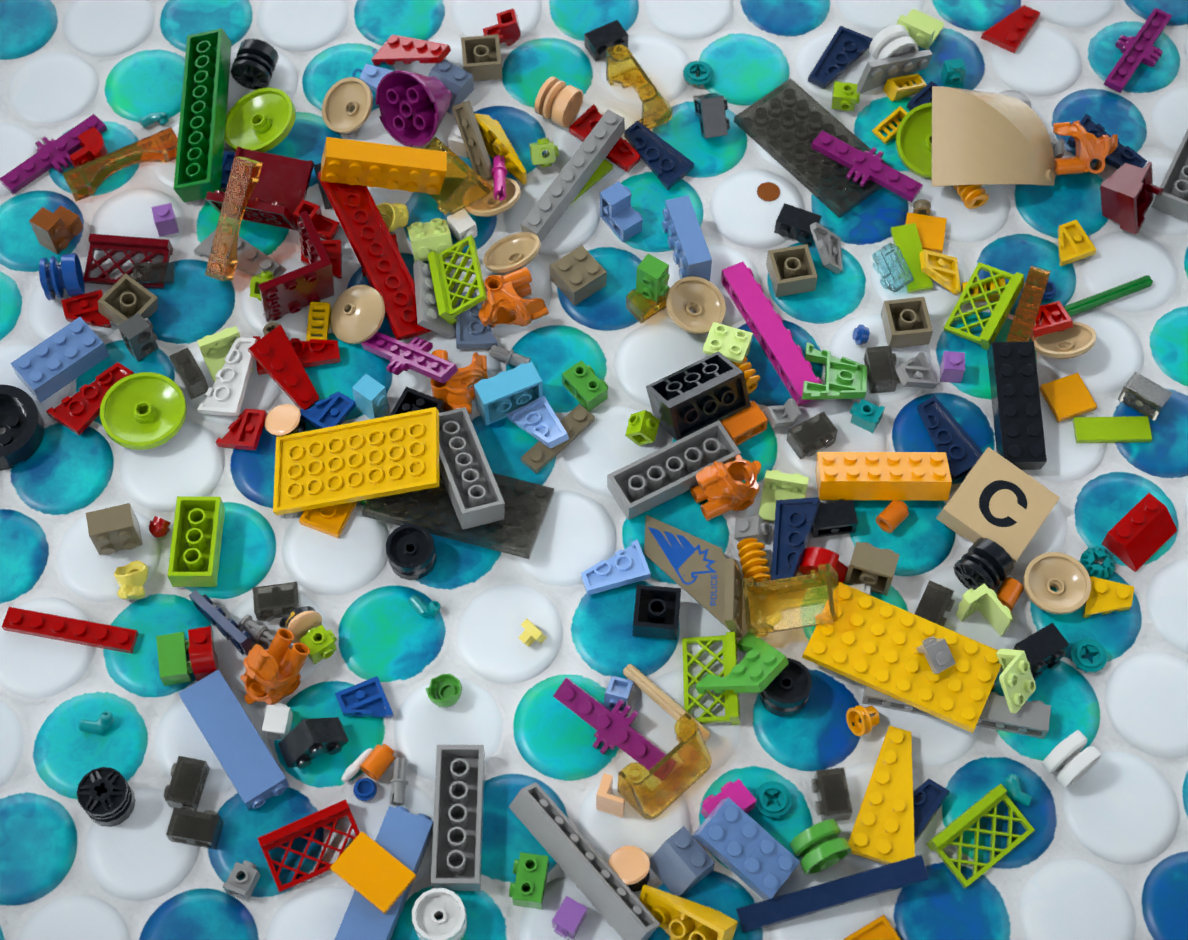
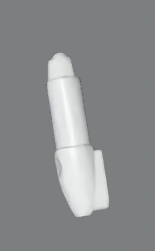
(353, 769)

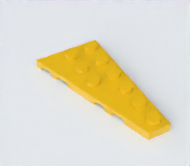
(887, 812)

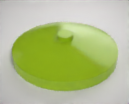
(260, 120)
(915, 140)
(143, 411)

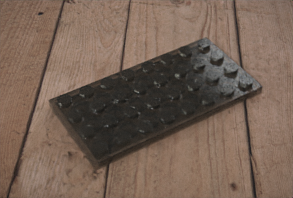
(786, 126)
(432, 509)

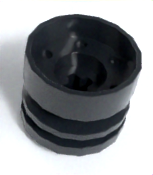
(254, 64)
(982, 564)
(110, 807)

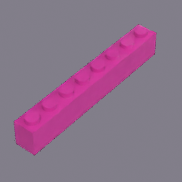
(768, 330)

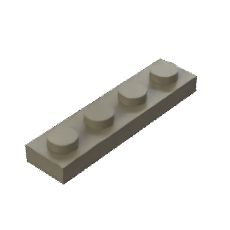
(473, 139)
(574, 424)

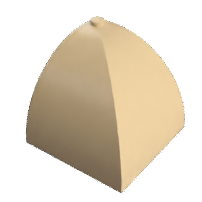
(987, 140)

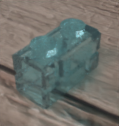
(892, 268)

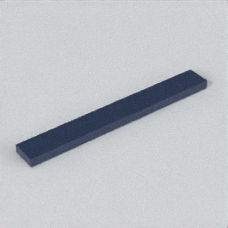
(832, 894)

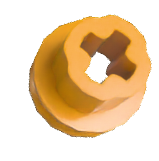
(860, 713)

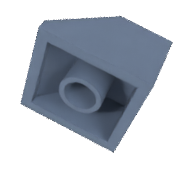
(455, 79)
(681, 862)

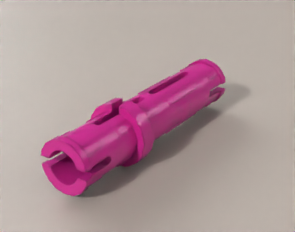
(499, 173)

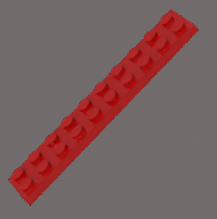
(377, 255)

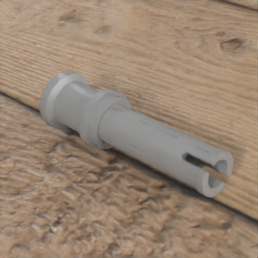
(260, 632)

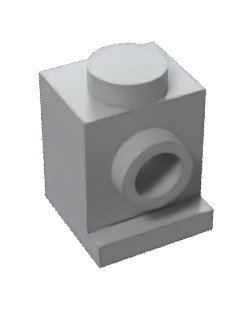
(242, 888)

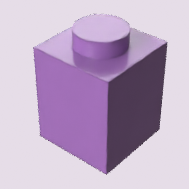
(165, 219)
(952, 367)
(569, 918)

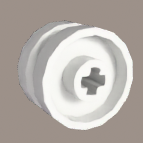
(892, 42)
(1068, 755)
(435, 904)

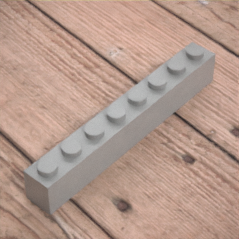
(574, 175)
(1029, 721)
(583, 864)

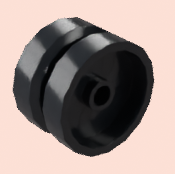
(411, 552)
(788, 691)

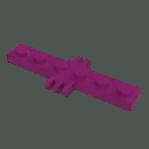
(1138, 50)
(51, 154)
(866, 166)
(410, 356)
(611, 726)

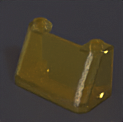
(626, 70)
(461, 183)
(791, 602)
(673, 775)

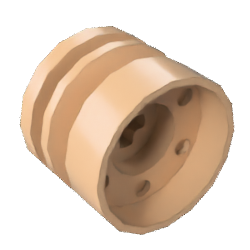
(558, 101)

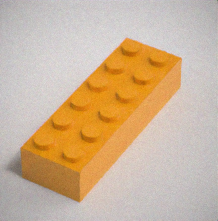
(383, 166)
(883, 476)

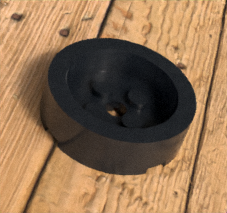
(22, 425)

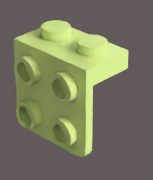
(921, 27)
(429, 237)
(729, 341)
(216, 347)
(780, 487)
(986, 602)
(1015, 678)

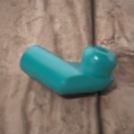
(154, 117)
(431, 609)
(104, 722)
(1014, 790)

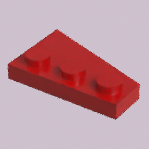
(1012, 29)

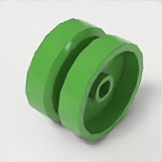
(820, 847)

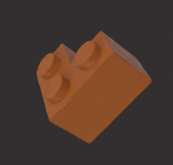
(57, 228)

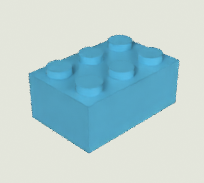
(507, 392)

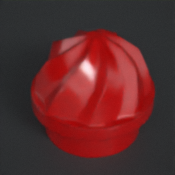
(159, 527)

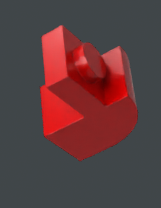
(507, 27)
(92, 147)
(324, 226)
(818, 556)
(202, 652)

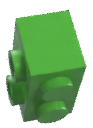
(652, 278)
(585, 385)
(174, 658)
(530, 880)

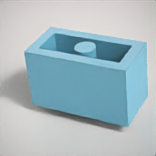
(370, 397)

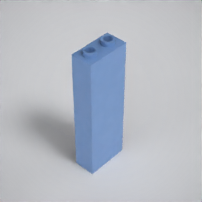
(234, 740)
(407, 840)

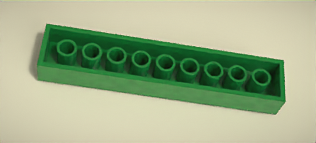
(203, 115)

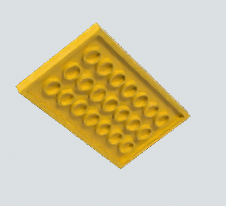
(356, 461)
(879, 649)

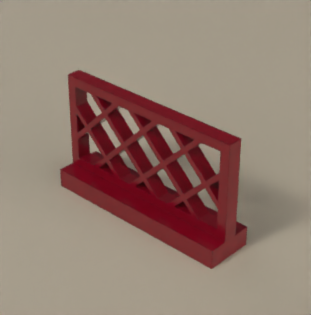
(123, 244)

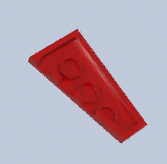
(284, 367)

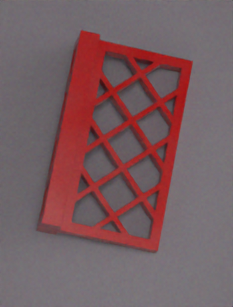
(300, 828)

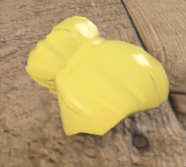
(394, 215)
(131, 580)

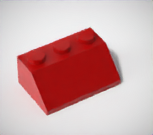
(1140, 532)

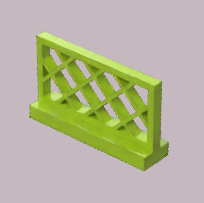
(444, 284)
(998, 315)
(730, 659)
(966, 820)

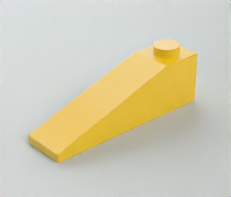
(498, 144)
(685, 918)

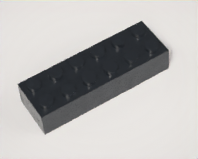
(1016, 404)

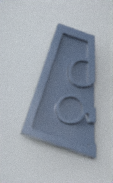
(471, 331)

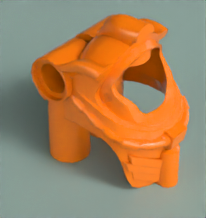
(1087, 148)
(506, 300)
(455, 391)
(724, 486)
(274, 671)

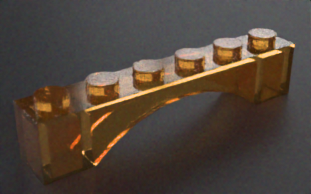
(86, 179)
(241, 183)

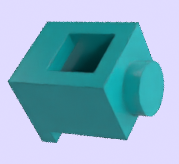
(953, 73)
(866, 415)

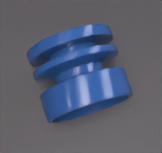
(57, 277)

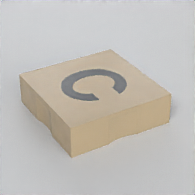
(998, 504)

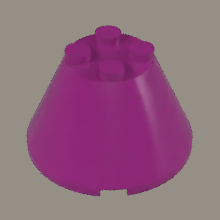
(412, 106)

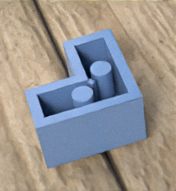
(618, 213)

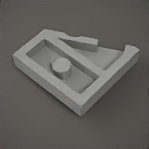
(828, 247)
(917, 373)

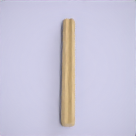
(659, 696)

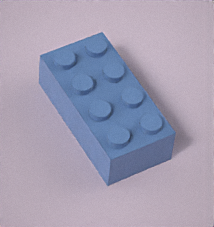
(686, 239)
(60, 359)
(746, 848)

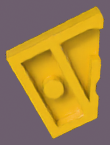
(1073, 243)
(941, 269)
(1107, 597)

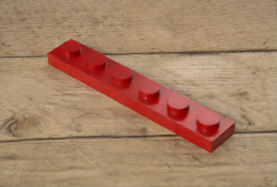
(70, 630)

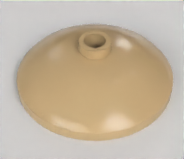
(342, 100)
(490, 206)
(512, 252)
(700, 297)
(364, 317)
(1066, 344)
(1062, 573)

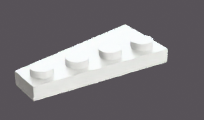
(231, 381)

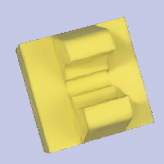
(531, 633)

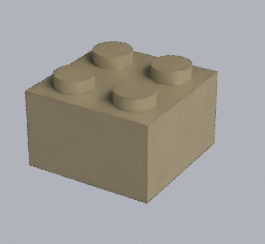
(482, 57)
(791, 270)
(578, 275)
(126, 300)
(906, 322)
(114, 529)
(872, 567)

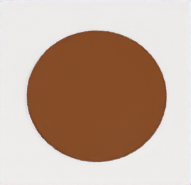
(768, 191)

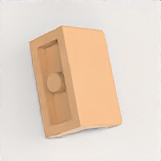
(607, 802)

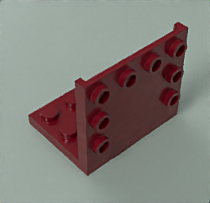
(278, 192)
(304, 285)

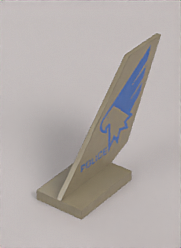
(698, 570)

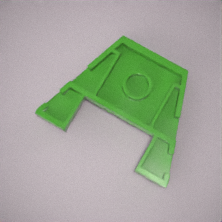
(842, 377)
(753, 673)

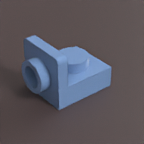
(617, 689)

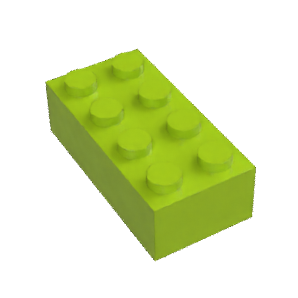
(196, 541)

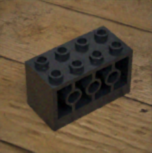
(698, 395)

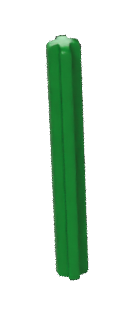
(1108, 295)

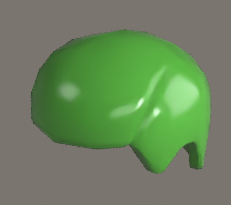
(444, 690)

